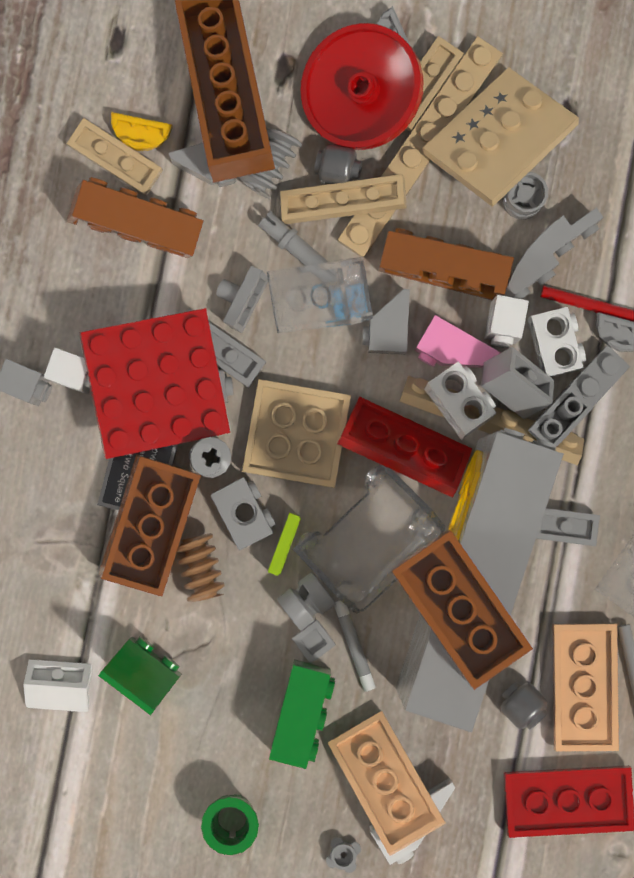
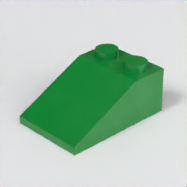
(141, 674)

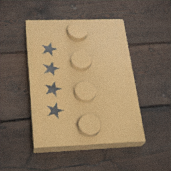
(500, 136)

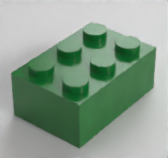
(302, 714)

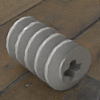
(280, 147)
(220, 450)

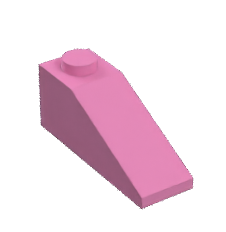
(448, 345)

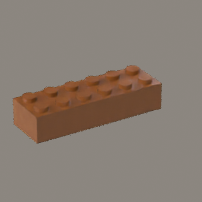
(224, 88)

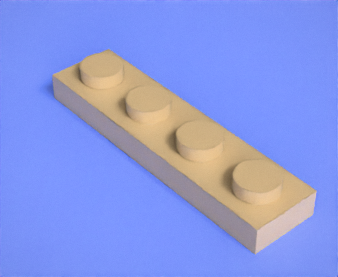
(343, 199)

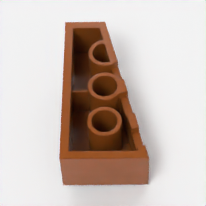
(135, 218)
(446, 264)

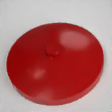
(362, 86)

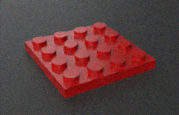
(154, 383)

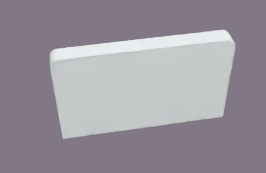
(57, 685)

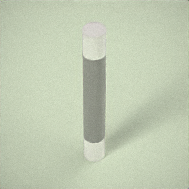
(354, 646)

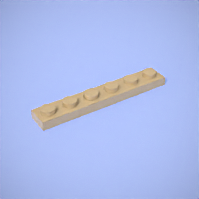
(416, 396)

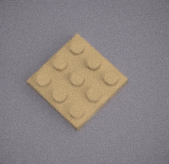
(296, 433)

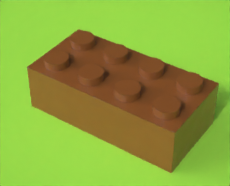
(149, 525)
(461, 609)

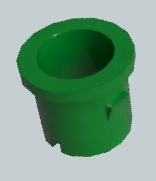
(219, 838)

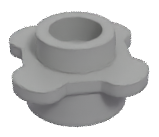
(346, 863)

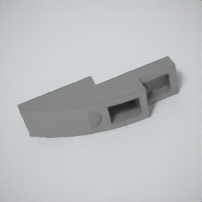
(539, 261)
(579, 397)

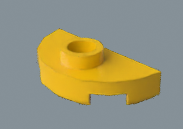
(139, 132)

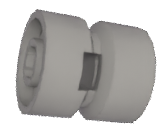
(526, 197)
(306, 601)

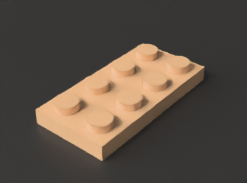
(585, 687)
(386, 783)

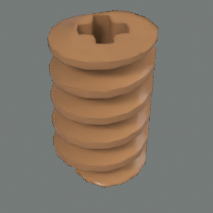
(200, 568)

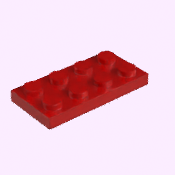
(405, 446)
(569, 801)

